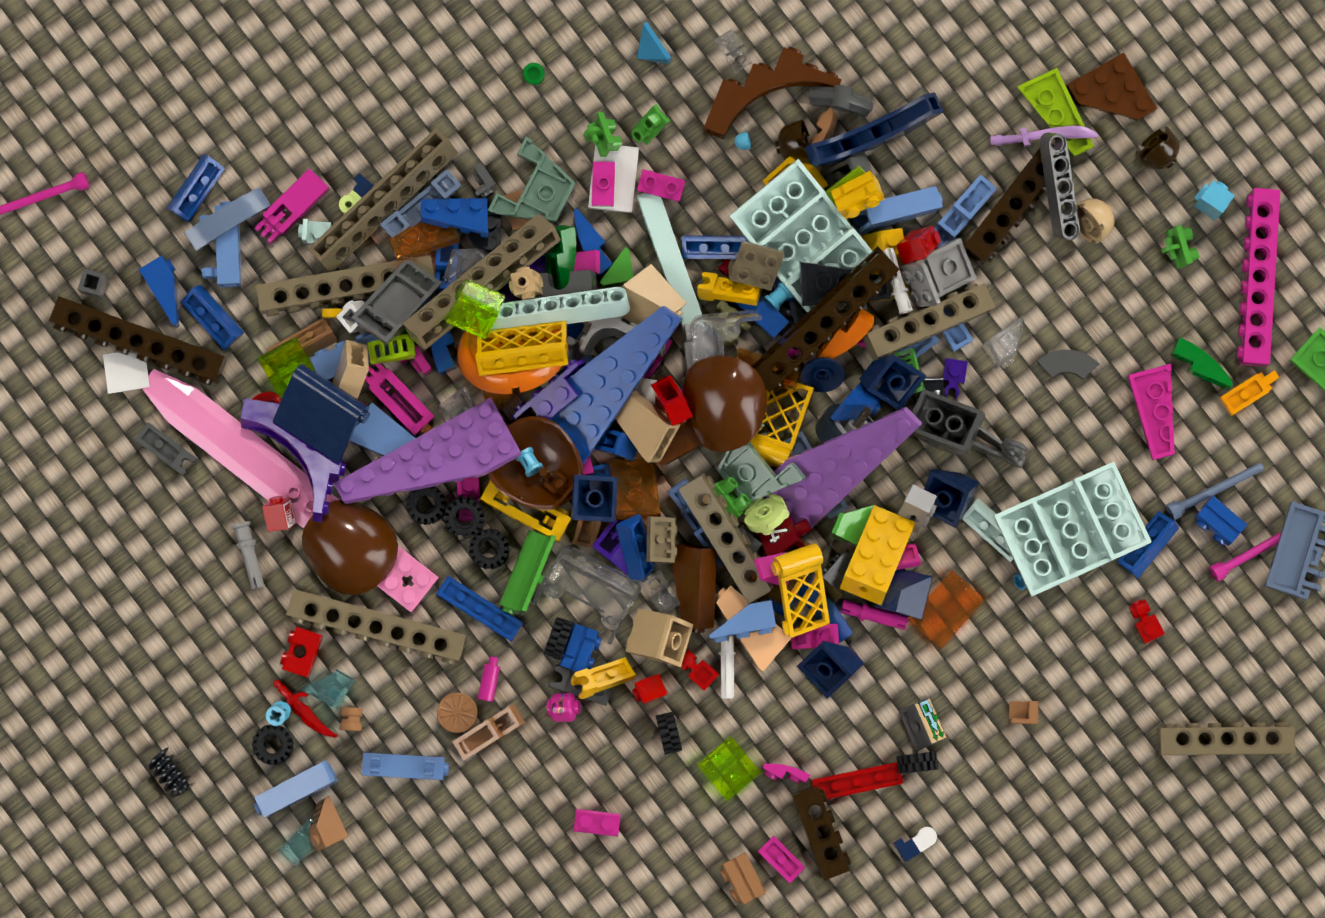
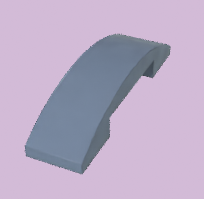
(410, 215)
(227, 218)

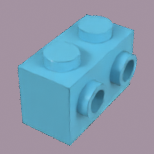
(1213, 199)

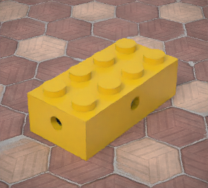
(877, 555)

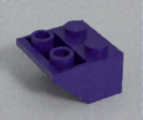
(610, 548)

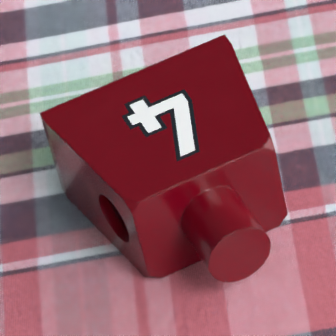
(785, 536)

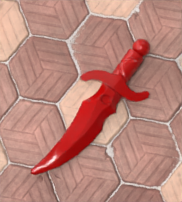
(302, 710)

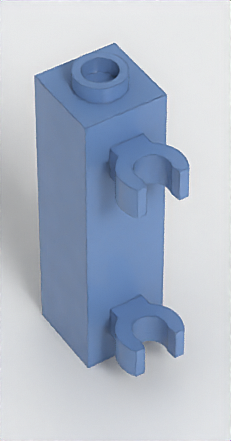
(227, 257)
(404, 766)

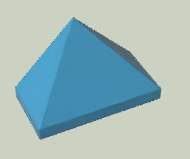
(651, 47)

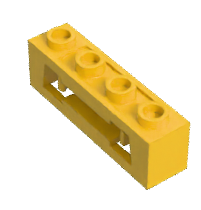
(558, 526)

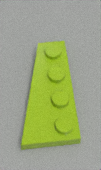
(1054, 104)

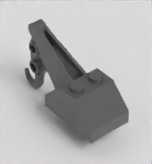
(955, 426)

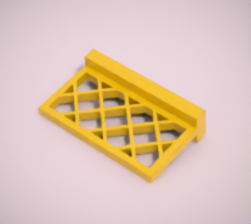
(522, 356)

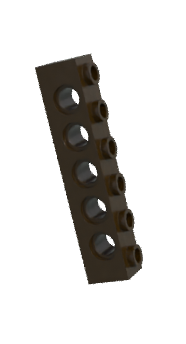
(975, 245)

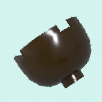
(793, 140)
(1159, 150)

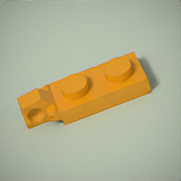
(1248, 392)

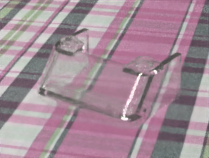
(711, 330)
(592, 584)

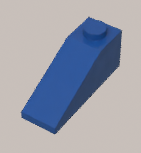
(163, 284)
(855, 402)

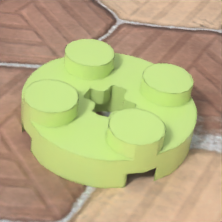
(775, 511)

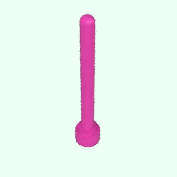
(78, 182)
(1220, 570)

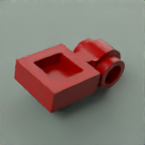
(1148, 627)
(702, 673)

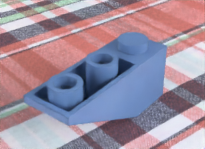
(750, 619)

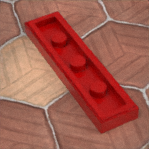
(859, 780)

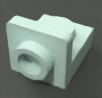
(312, 230)

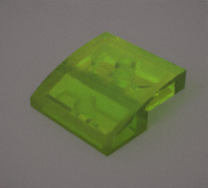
(475, 308)
(282, 362)
(728, 768)

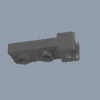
(164, 448)
(565, 685)

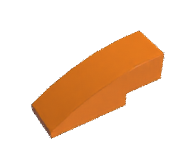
(847, 336)

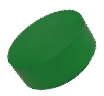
(533, 74)

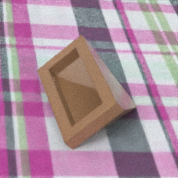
(586, 533)

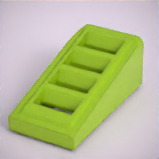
(401, 355)

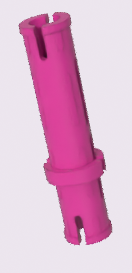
(873, 614)

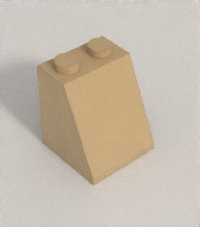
(648, 293)
(659, 637)

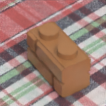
(742, 878)

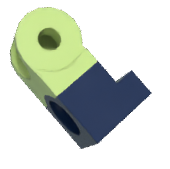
(356, 194)

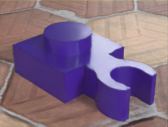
(954, 373)

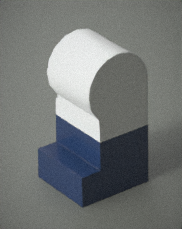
(924, 839)

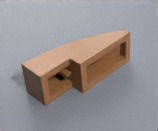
(488, 732)

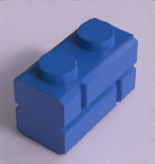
(1219, 521)
(580, 648)

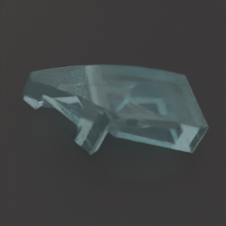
(298, 845)

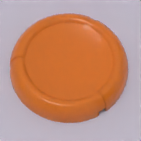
(502, 382)

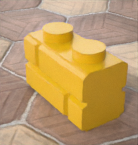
(858, 195)

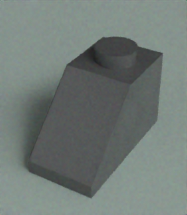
(841, 169)

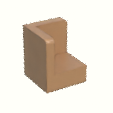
(1023, 712)

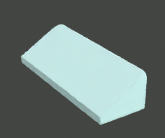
(982, 520)

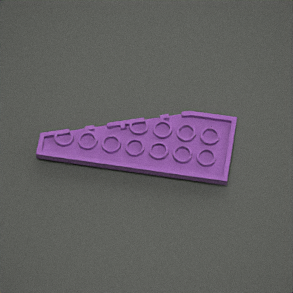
(455, 450)
(842, 464)

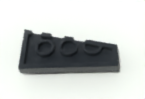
(820, 279)

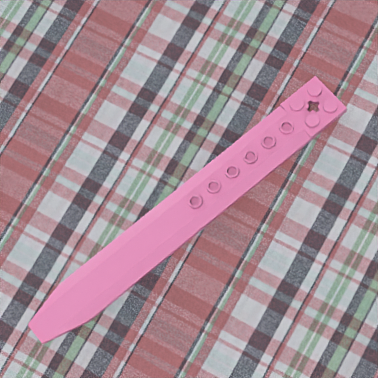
(264, 469)

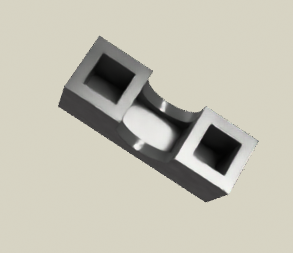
(578, 282)

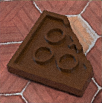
(1113, 90)

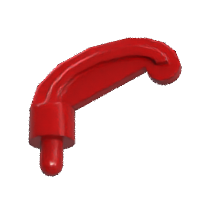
(267, 397)

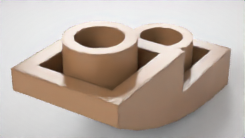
(827, 124)

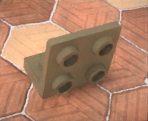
(755, 265)
(661, 540)

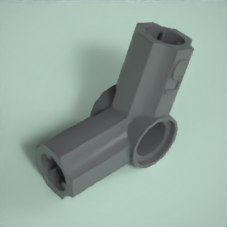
(841, 99)

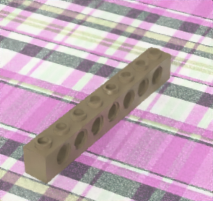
(383, 200)
(492, 272)
(268, 291)
(301, 600)

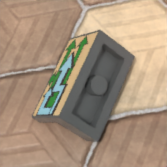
(922, 724)

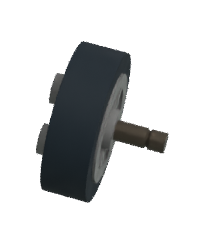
(829, 429)

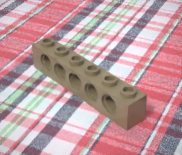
(880, 347)
(726, 550)
(1283, 745)

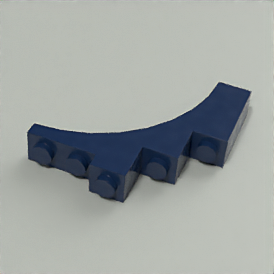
(876, 132)

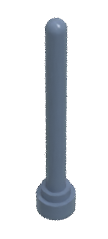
(1176, 509)

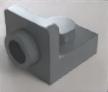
(483, 177)

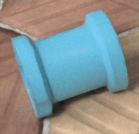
(779, 296)
(529, 462)
(278, 719)

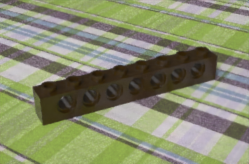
(825, 307)
(65, 309)

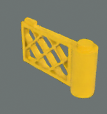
(774, 450)
(795, 565)

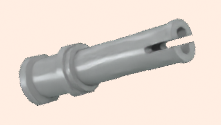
(246, 544)

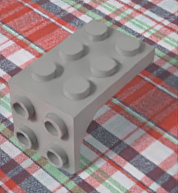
(938, 273)
(605, 328)

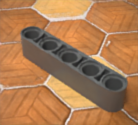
(1052, 179)

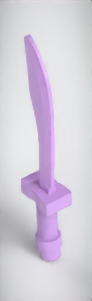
(1071, 132)

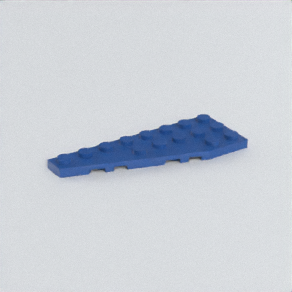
(611, 379)

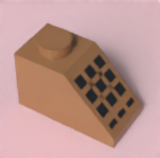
(326, 825)

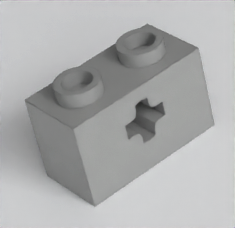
(918, 507)

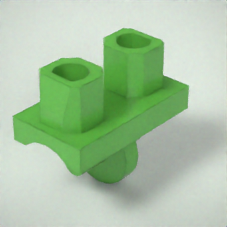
(650, 125)
(600, 134)
(1178, 248)
(734, 505)

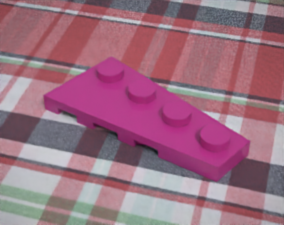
(1154, 405)

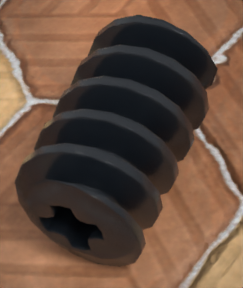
(170, 774)

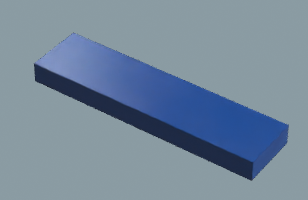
(479, 608)

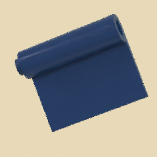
(320, 412)

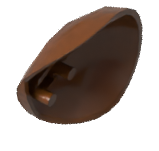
(725, 402)
(560, 461)
(350, 547)

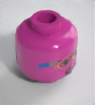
(563, 707)

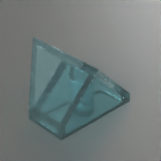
(331, 688)

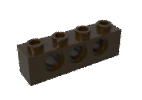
(803, 801)

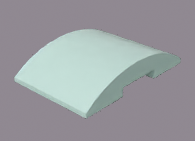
(801, 221)
(1072, 529)

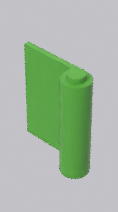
(526, 572)

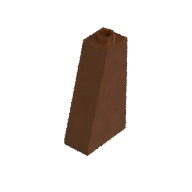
(683, 441)
(695, 584)

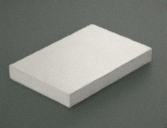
(625, 177)

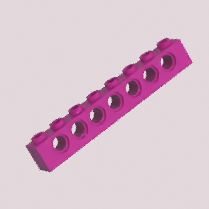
(1270, 201)

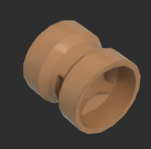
(351, 719)

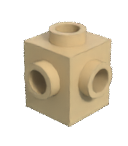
(532, 287)

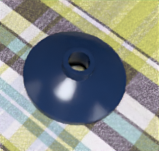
(823, 374)

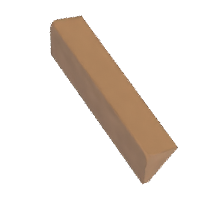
(312, 338)

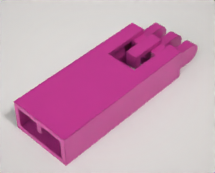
(297, 200)
(402, 402)

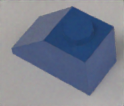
(617, 444)

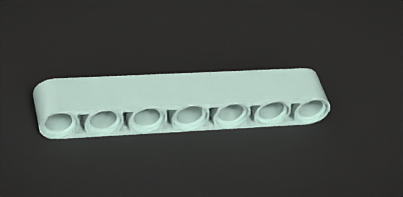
(668, 253)
(569, 307)

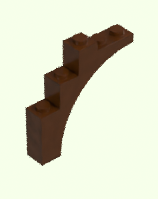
(761, 81)

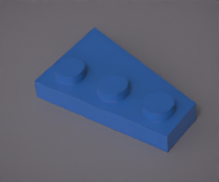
(461, 213)

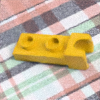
(727, 290)
(603, 677)

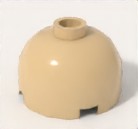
(1095, 219)

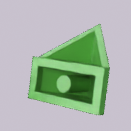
(851, 525)

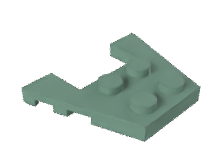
(544, 193)
(754, 474)

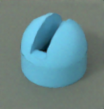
(743, 141)

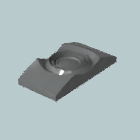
(396, 301)

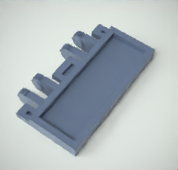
(1296, 551)

